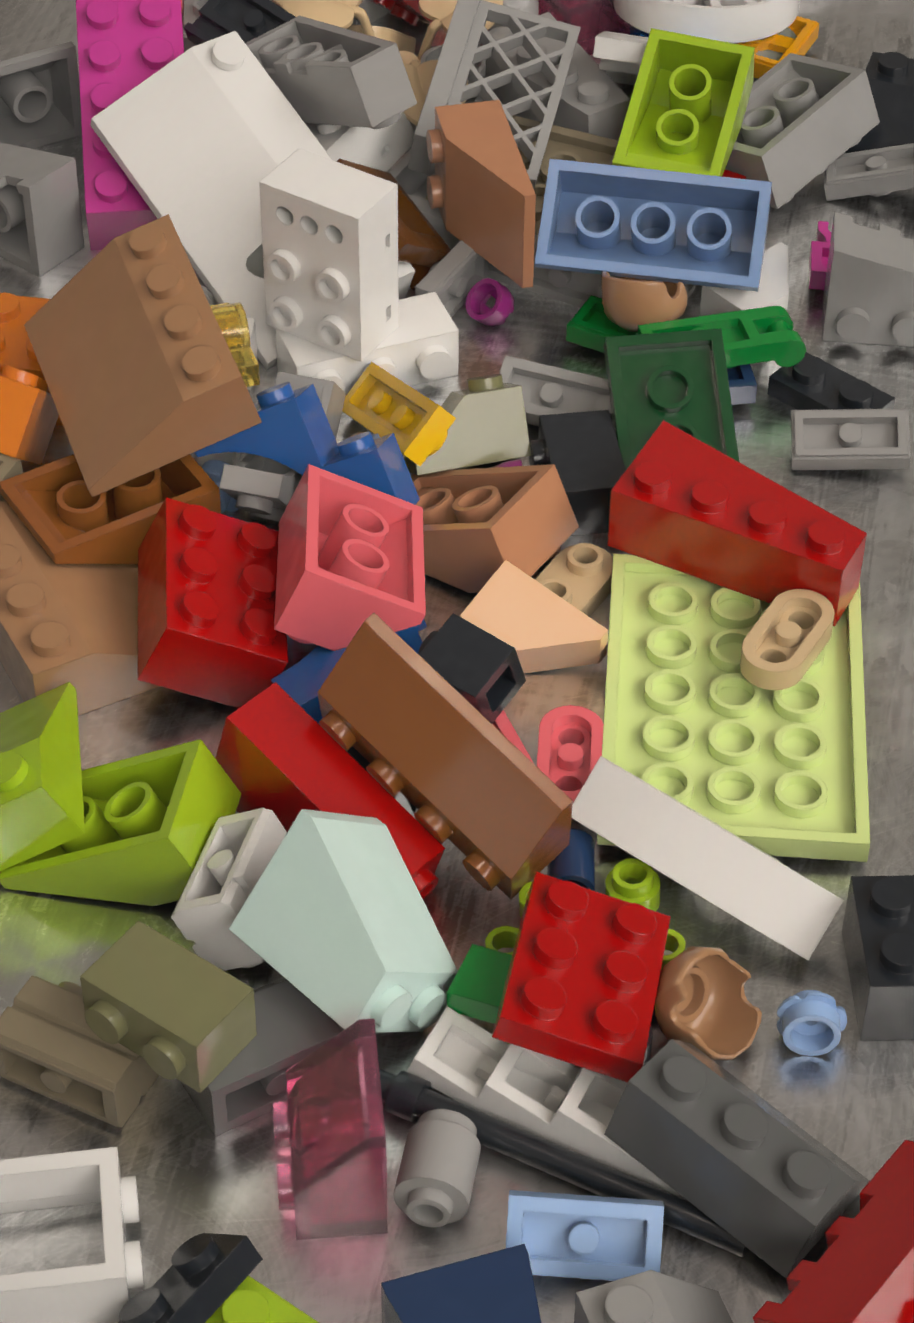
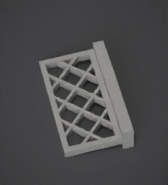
(457, 67)

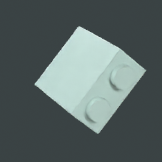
(349, 924)

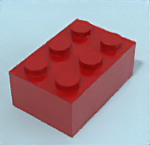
(208, 605)

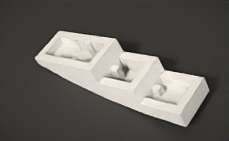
(620, 55)
(705, 858)
(527, 1091)

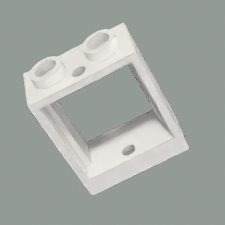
(77, 1292)

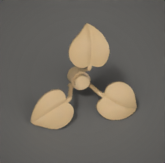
(342, 14)

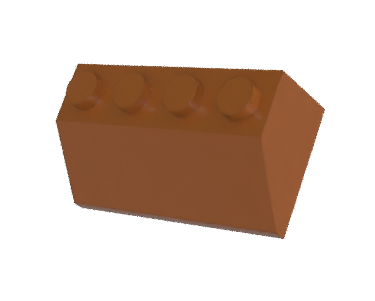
(444, 760)

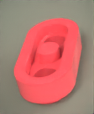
(569, 746)

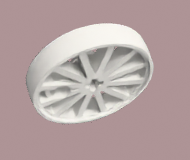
(711, 19)

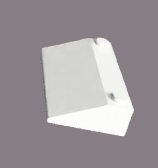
(197, 149)

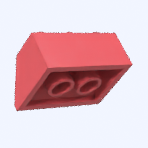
(347, 557)

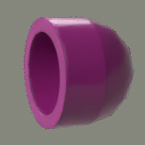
(482, 312)

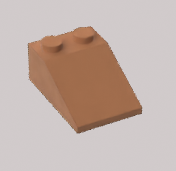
(483, 186)
(490, 517)

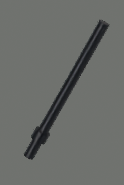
(412, 1096)

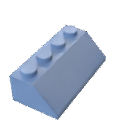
(654, 224)

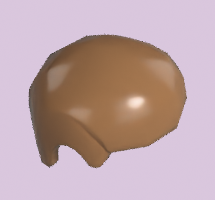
(641, 301)
(705, 1003)

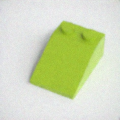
(686, 104)
(40, 776)
(141, 829)

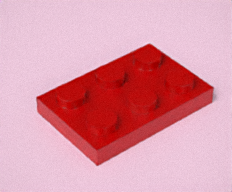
(583, 978)

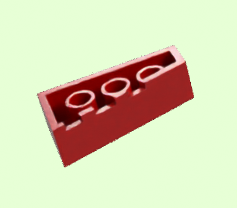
(730, 524)
(867, 1260)

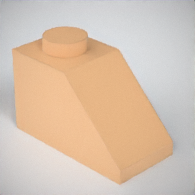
(536, 622)

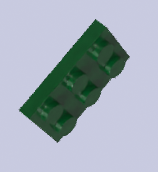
(672, 380)

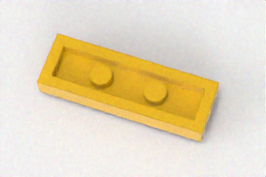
(391, 406)

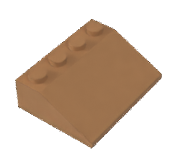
(138, 360)
(66, 622)

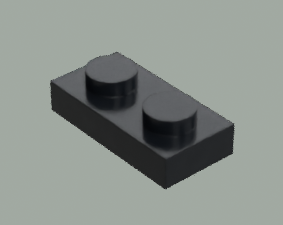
(821, 386)
(197, 1283)

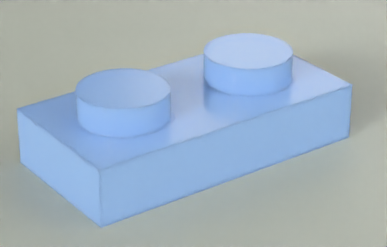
(586, 1234)

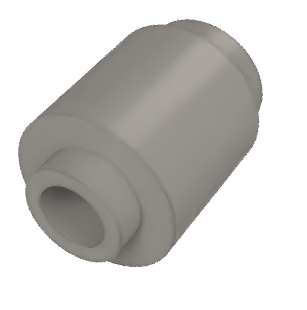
(438, 1168)

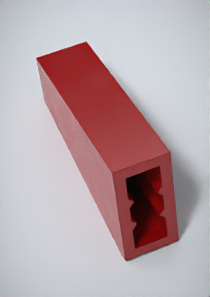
(292, 764)

